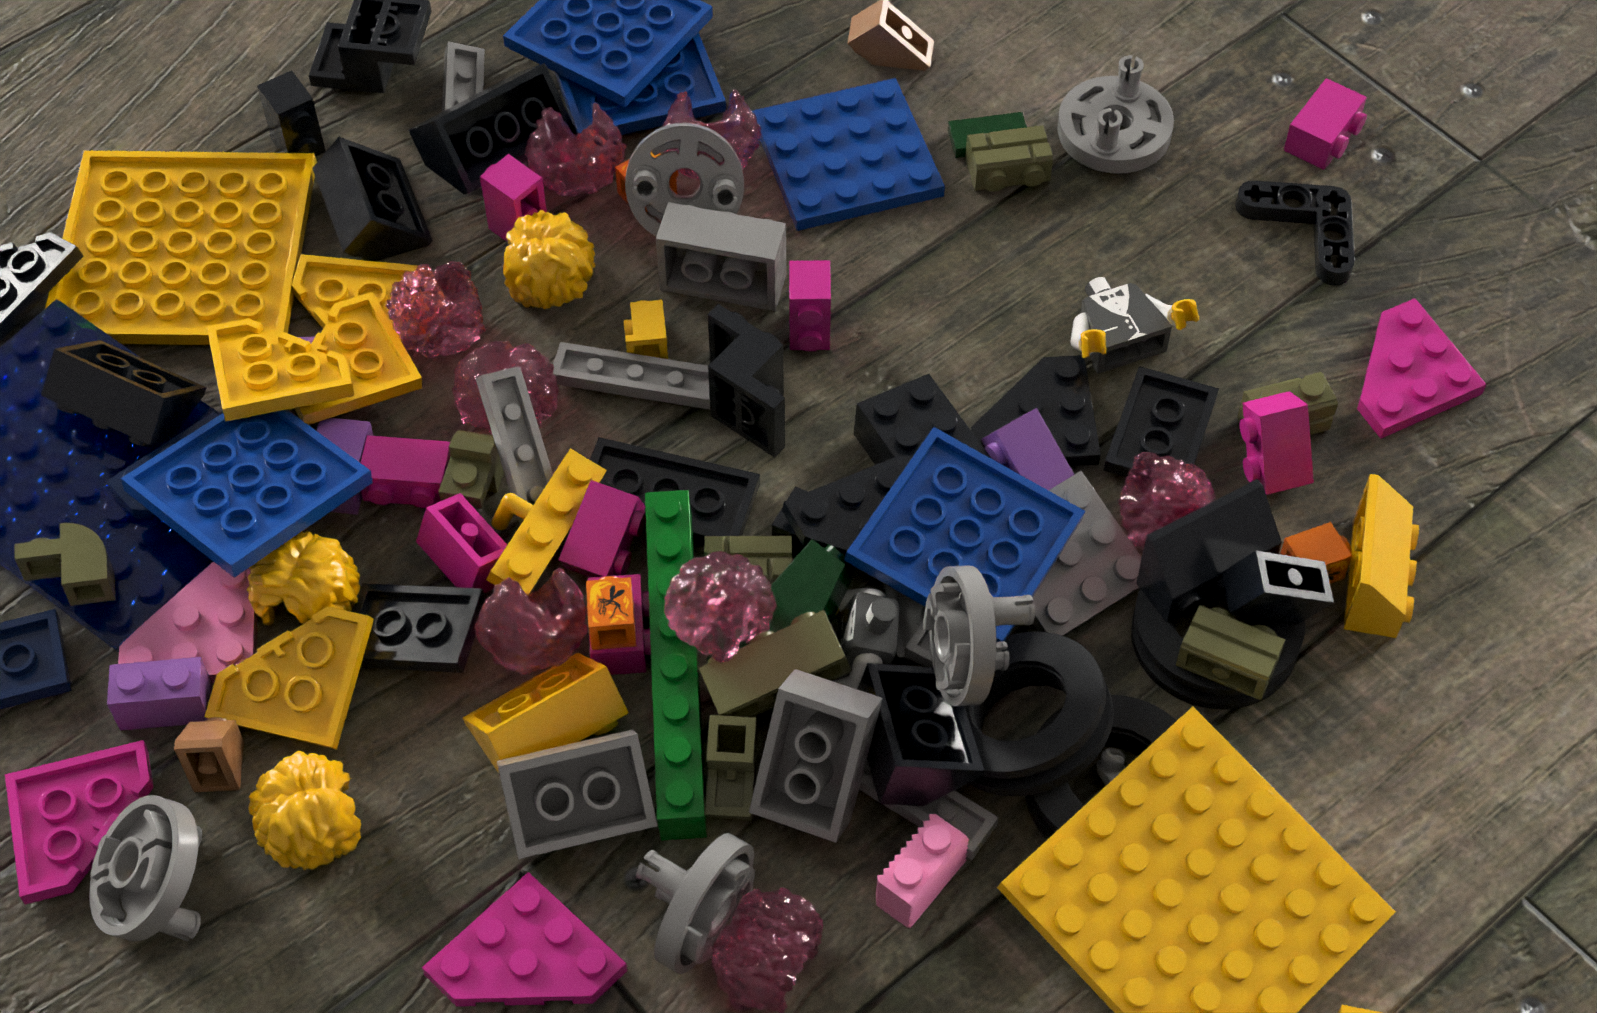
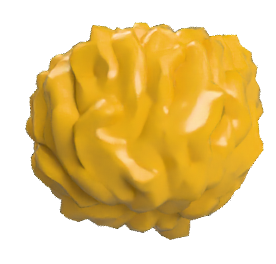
(547, 260)
(306, 575)
(304, 813)

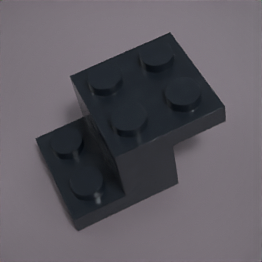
(367, 46)
(746, 380)

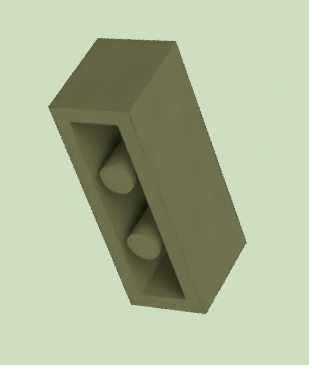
(754, 674)

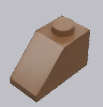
(889, 38)
(211, 754)

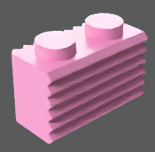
(921, 870)

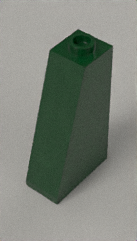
(809, 584)

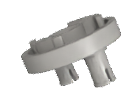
(1100, 109)
(648, 177)
(963, 633)
(149, 866)
(698, 899)

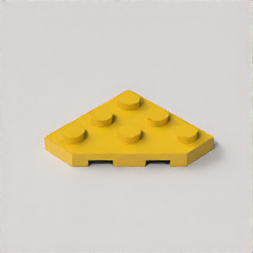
(328, 280)
(373, 353)
(272, 371)
(297, 681)

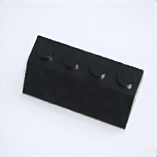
(487, 127)

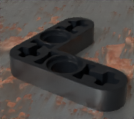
(1315, 211)

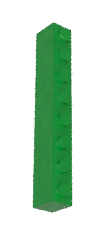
(674, 676)

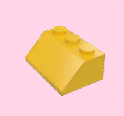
(1381, 562)
(549, 711)

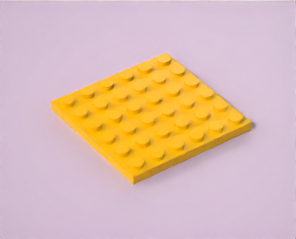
(185, 241)
(1195, 887)

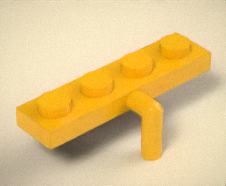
(543, 523)

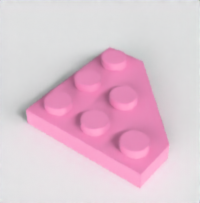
(202, 620)

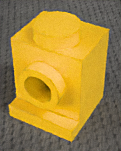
(646, 329)

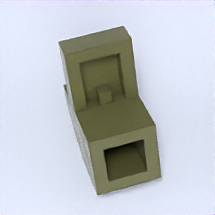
(472, 468)
(76, 558)
(731, 767)

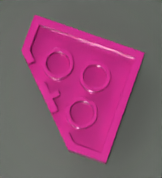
(1413, 371)
(66, 810)
(525, 954)

